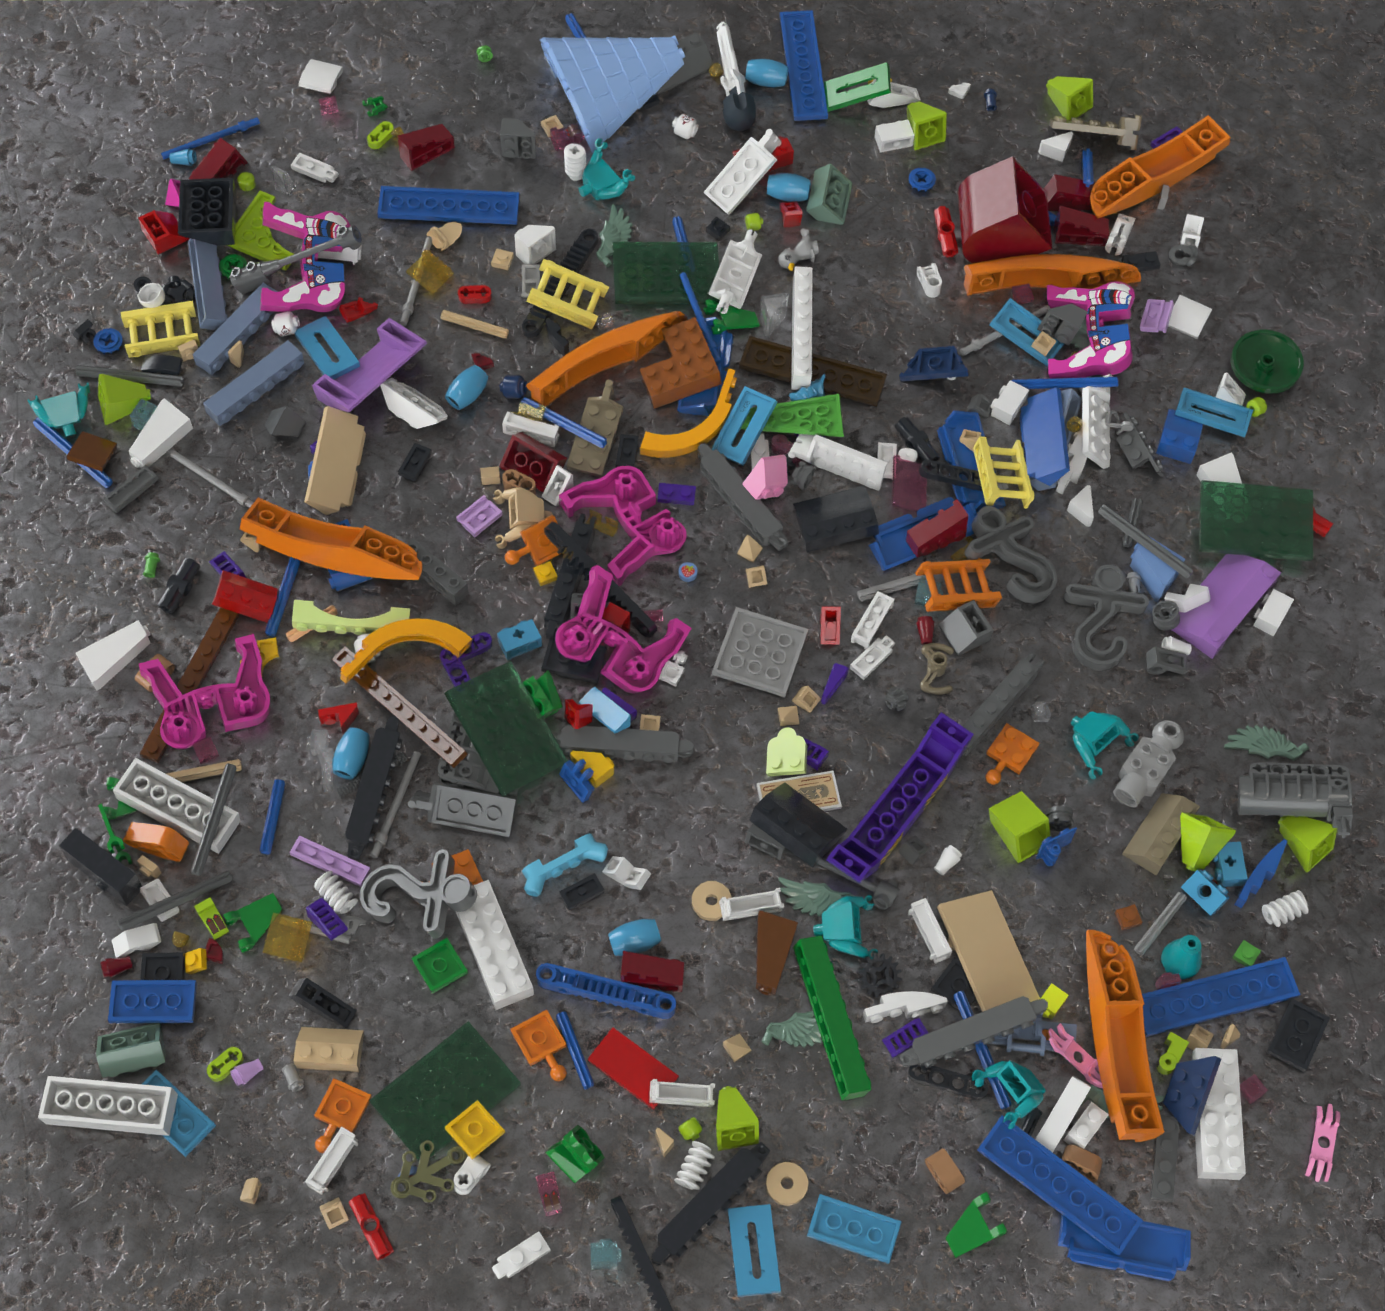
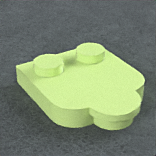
(786, 754)

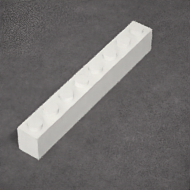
(801, 328)

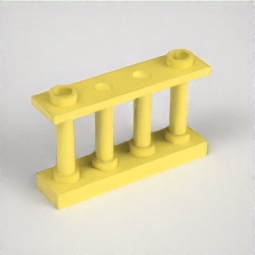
(556, 305)
(159, 314)
(990, 479)

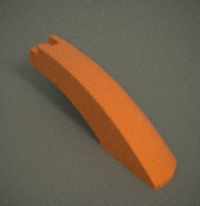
(1167, 164)
(1120, 1039)

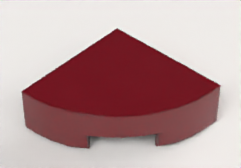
(482, 361)
(214, 951)

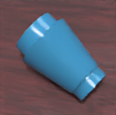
(184, 157)

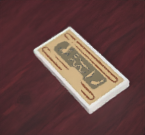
(817, 787)

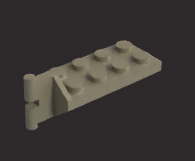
(1123, 131)
(602, 417)

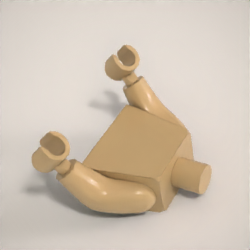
(524, 511)

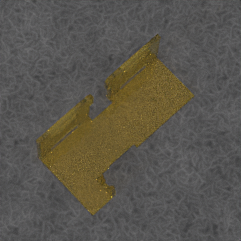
(536, 413)
(602, 527)
(960, 554)

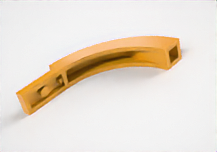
(683, 443)
(407, 630)

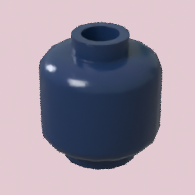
(513, 387)

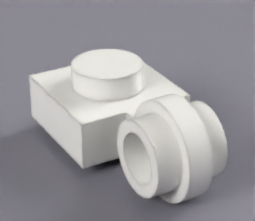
(672, 671)

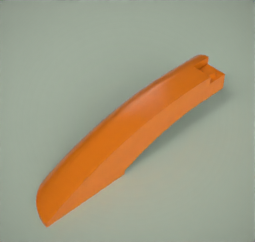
(1045, 270)
(601, 353)
(331, 545)

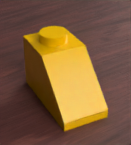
(602, 766)

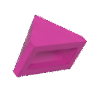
(173, 193)

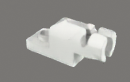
(1120, 233)

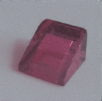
(655, 614)

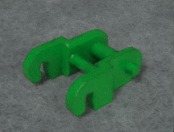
(373, 101)

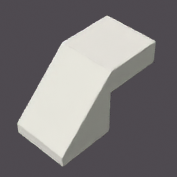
(1191, 230)
(1194, 597)
(625, 873)
(138, 938)

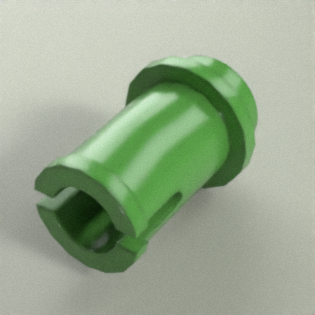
(151, 564)

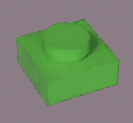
(1246, 954)

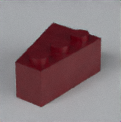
(424, 145)
(219, 162)
(1068, 193)
(1080, 228)
(939, 531)
(652, 972)

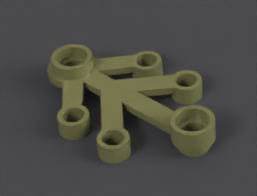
(424, 1173)

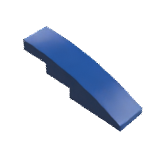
(1264, 870)

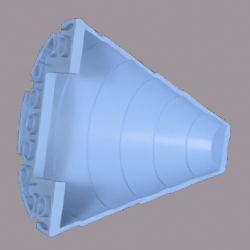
(610, 77)

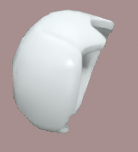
(151, 295)

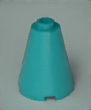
(1183, 956)

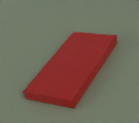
(630, 1065)

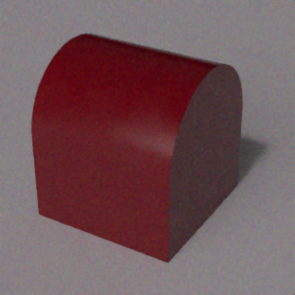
(1003, 213)

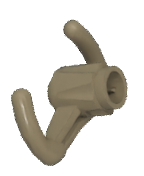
(935, 667)

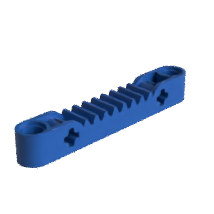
(606, 990)

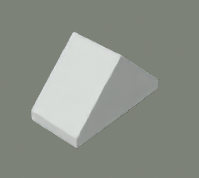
(1056, 146)
(1230, 391)
(559, 482)
(1082, 507)

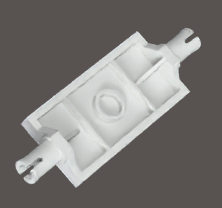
(735, 273)

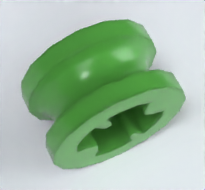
(484, 53)

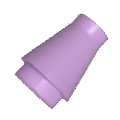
(243, 1073)

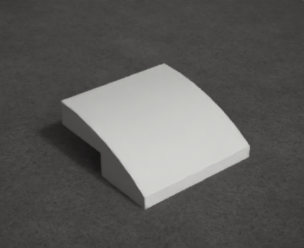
(320, 76)
(1189, 316)

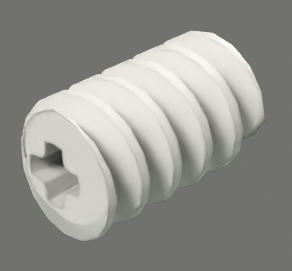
(574, 161)
(334, 893)
(1285, 908)
(694, 1166)

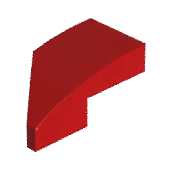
(356, 309)

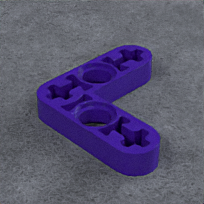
(456, 663)

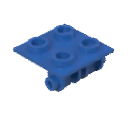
(1052, 846)

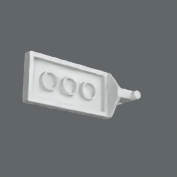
(743, 172)
(1094, 427)
(839, 460)

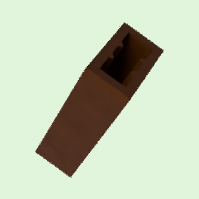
(773, 947)

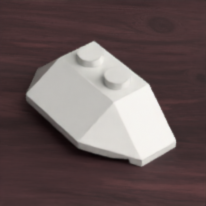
(411, 404)

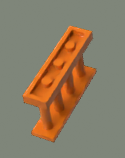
(954, 600)

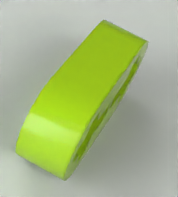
(378, 134)
(222, 1060)

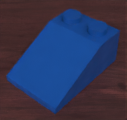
(1179, 438)

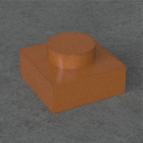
(1128, 917)

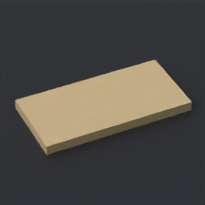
(987, 950)

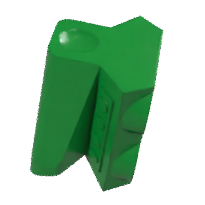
(544, 694)
(575, 1154)

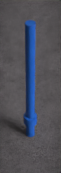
(242, 126)
(711, 344)

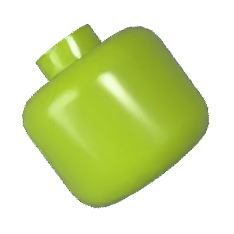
(246, 181)
(753, 221)
(1258, 405)
(690, 1129)

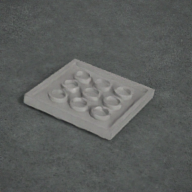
(760, 652)

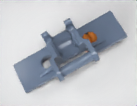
(1037, 1032)

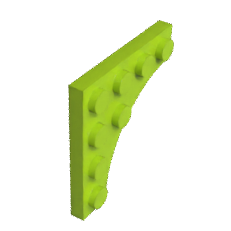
(255, 238)

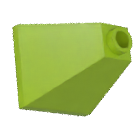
(1071, 95)
(927, 124)
(119, 397)
(1202, 839)
(1308, 839)
(735, 1122)

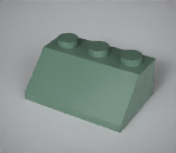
(829, 195)
(130, 1050)

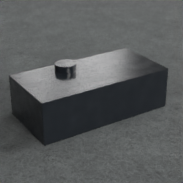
(101, 867)

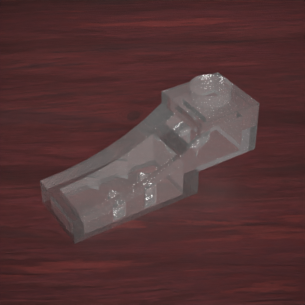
(319, 746)

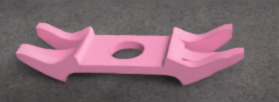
(1087, 1067)
(1323, 1155)

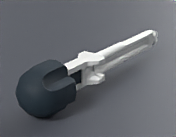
(739, 106)

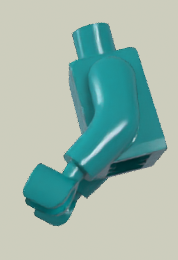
(600, 179)
(63, 409)
(1095, 733)
(842, 925)
(1020, 1084)

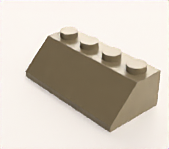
(1159, 832)

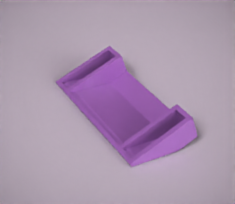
(375, 367)
(1234, 590)

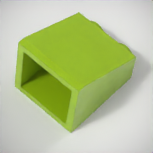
(1020, 825)

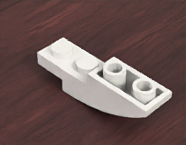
(1076, 462)
(912, 1003)

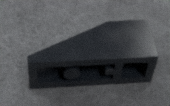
(322, 1002)

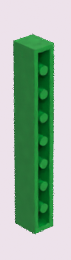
(832, 1018)

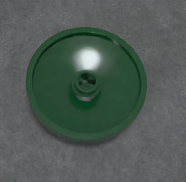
(1267, 361)

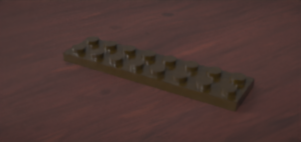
(841, 377)

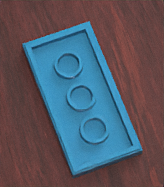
(188, 1123)
(854, 1228)

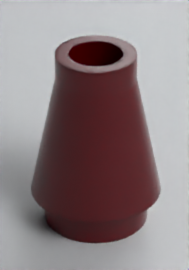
(925, 628)
(115, 966)

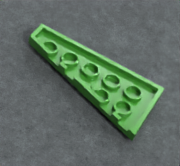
(805, 416)

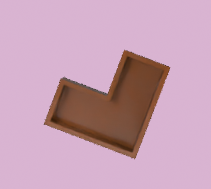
(688, 369)

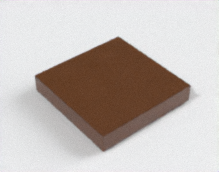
(91, 451)

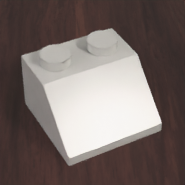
(534, 243)

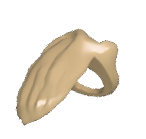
(445, 235)

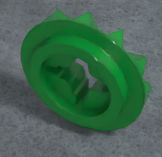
(233, 260)

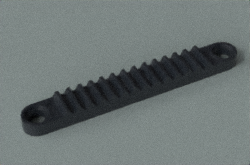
(573, 261)
(584, 563)
(640, 1256)

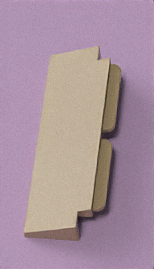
(335, 461)

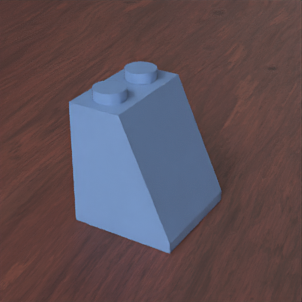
(1154, 572)

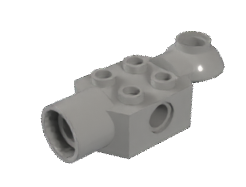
(1148, 764)

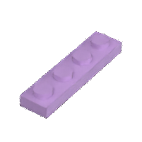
(330, 860)

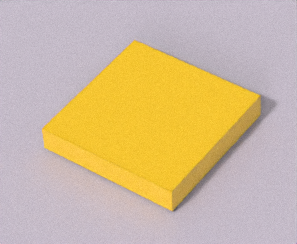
(474, 1129)

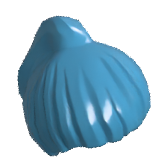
(815, 389)

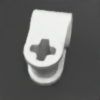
(930, 280)
(471, 1171)

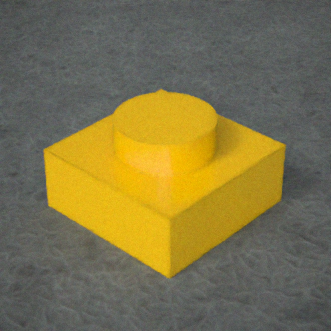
(545, 573)
(195, 961)

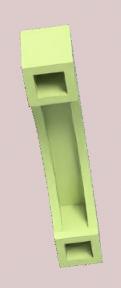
(308, 616)

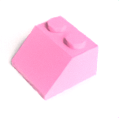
(768, 477)

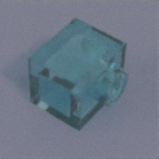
(142, 413)
(923, 592)
(605, 1254)

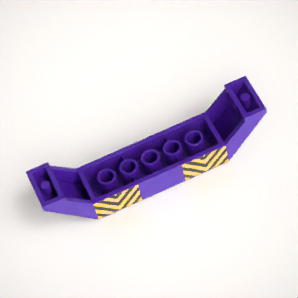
(902, 800)

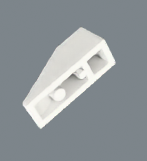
(899, 96)

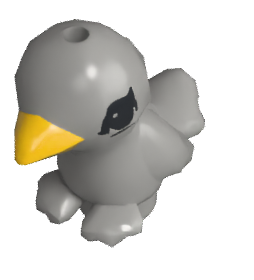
(804, 250)

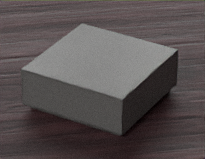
(1163, 197)

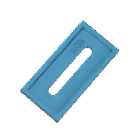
(1016, 312)
(347, 359)
(1237, 412)
(735, 420)
(745, 1281)

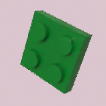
(439, 965)

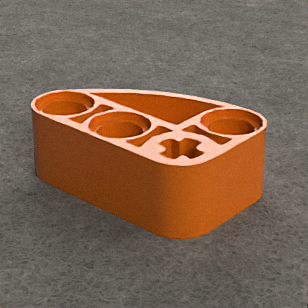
(156, 840)

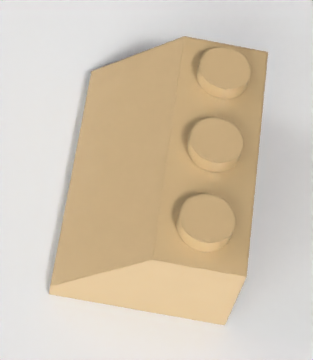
(328, 1049)

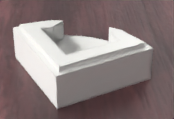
(959, 90)

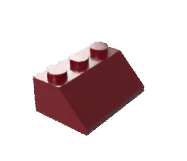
(531, 459)

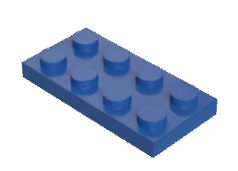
(152, 1001)

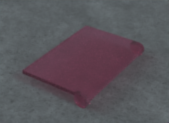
(908, 485)

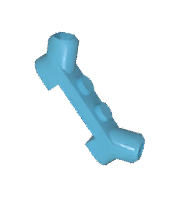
(585, 848)

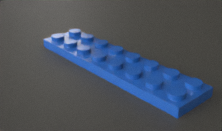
(804, 65)
(448, 205)
(1218, 996)
(1060, 1186)

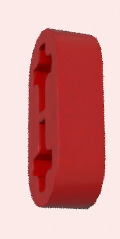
(474, 294)

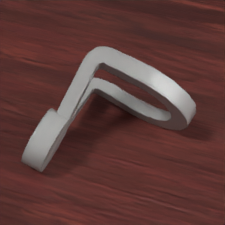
(1125, 426)

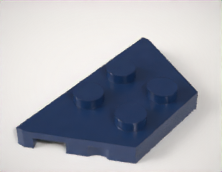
(935, 364)
(1190, 1090)

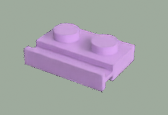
(1156, 316)
(479, 516)

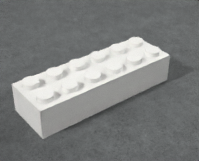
(173, 803)
(495, 949)
(108, 1105)
(1220, 1128)

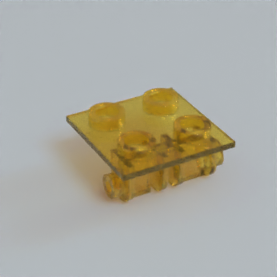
(430, 271)
(287, 937)

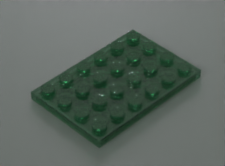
(652, 270)
(1256, 520)
(506, 728)
(443, 1087)

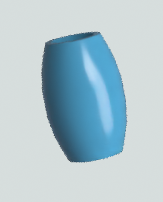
(766, 73)
(788, 187)
(466, 387)
(351, 753)
(634, 936)

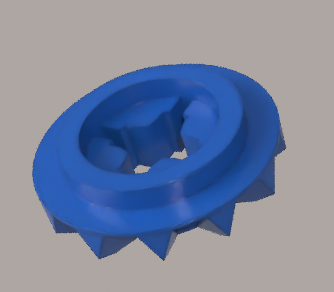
(922, 173)
(104, 336)

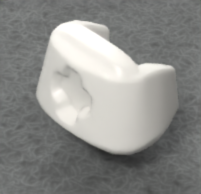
(908, 454)

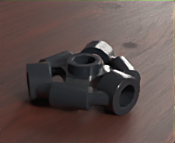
(174, 290)

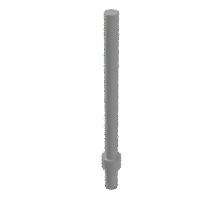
(408, 306)
(978, 344)
(242, 499)
(381, 837)

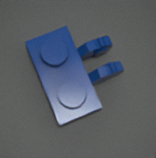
(576, 780)

